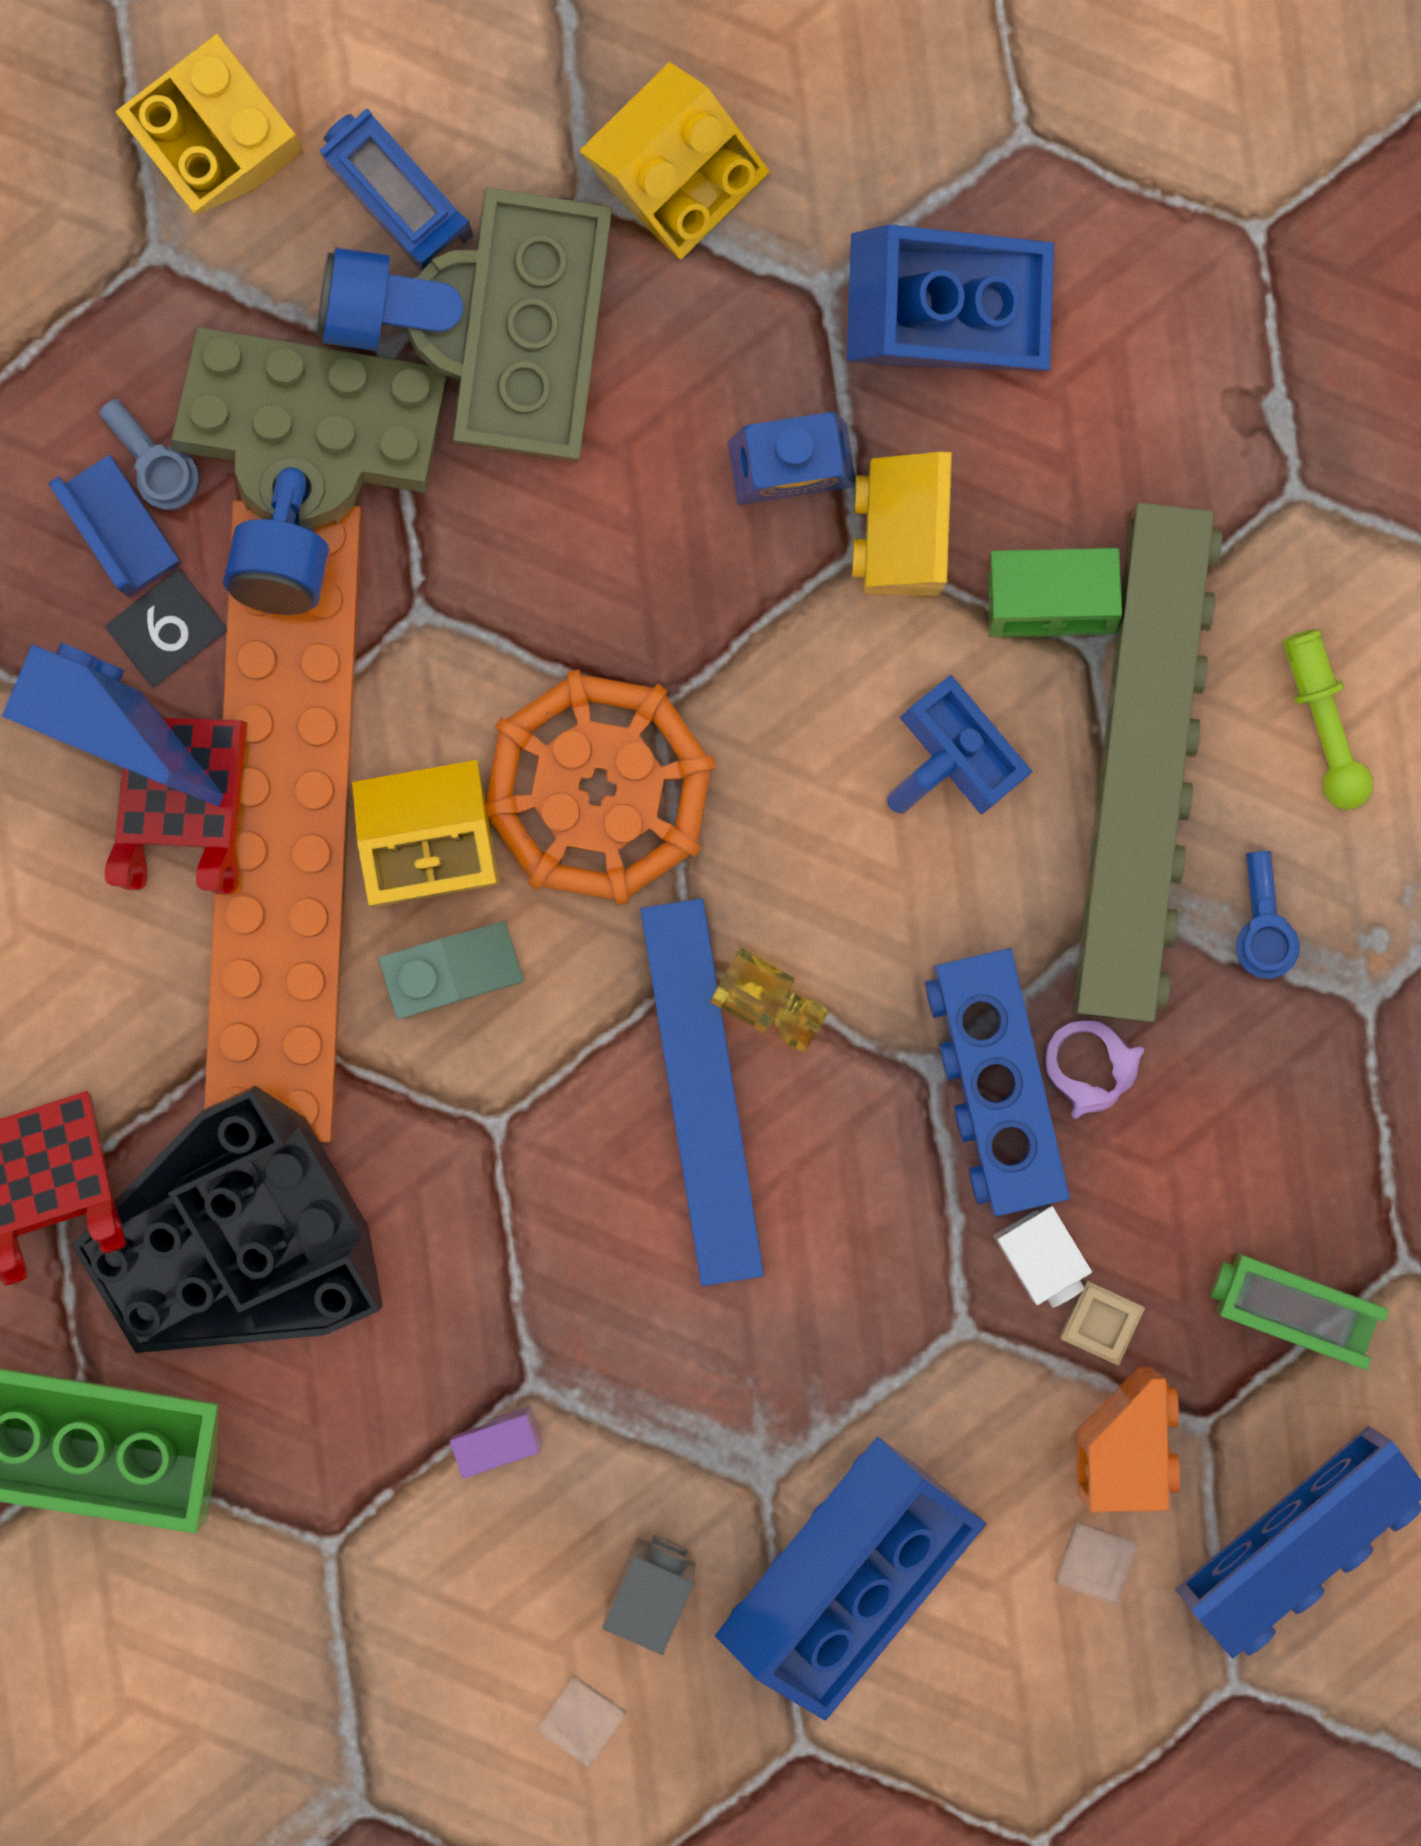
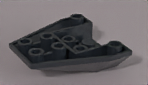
(236, 1236)

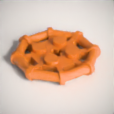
(628, 765)

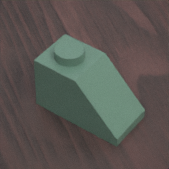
(450, 970)

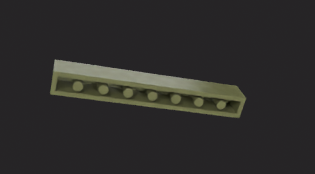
(1144, 763)

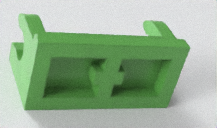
(1054, 592)

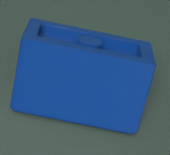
(116, 526)

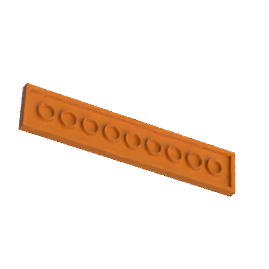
(283, 925)

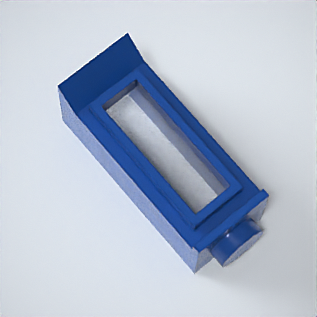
(392, 188)

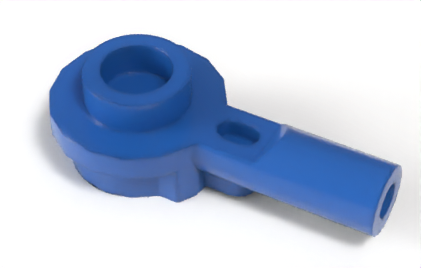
(1268, 943)

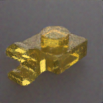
(762, 995)

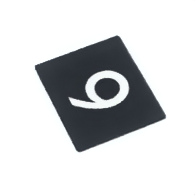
(165, 627)

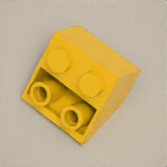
(210, 128)
(675, 159)
(424, 834)

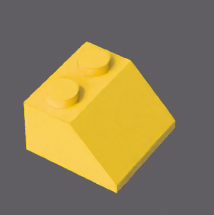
(905, 524)

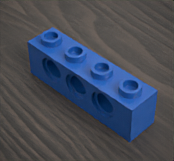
(1039, 1173)

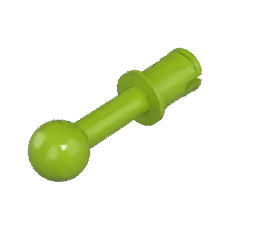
(1346, 782)

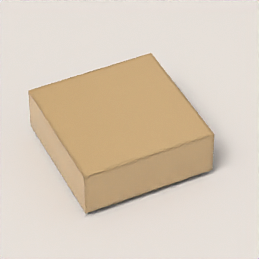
(1102, 1322)

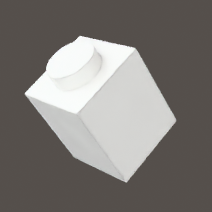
(1044, 1256)

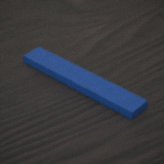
(702, 1092)

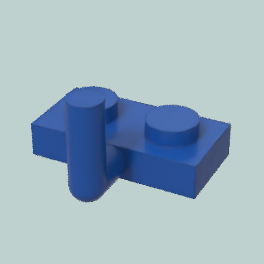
(961, 747)

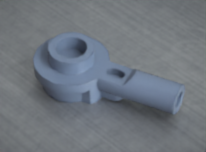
(163, 476)

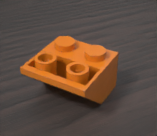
(1126, 1449)

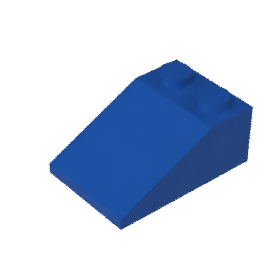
(949, 299)
(89, 708)

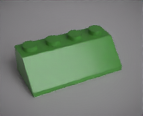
(106, 1451)

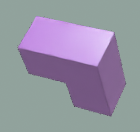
(497, 1443)

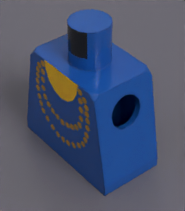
(791, 458)

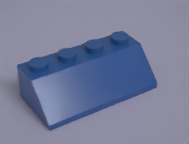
(1303, 1542)
(849, 1580)

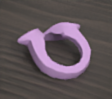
(1082, 1095)

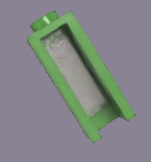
(1296, 1309)

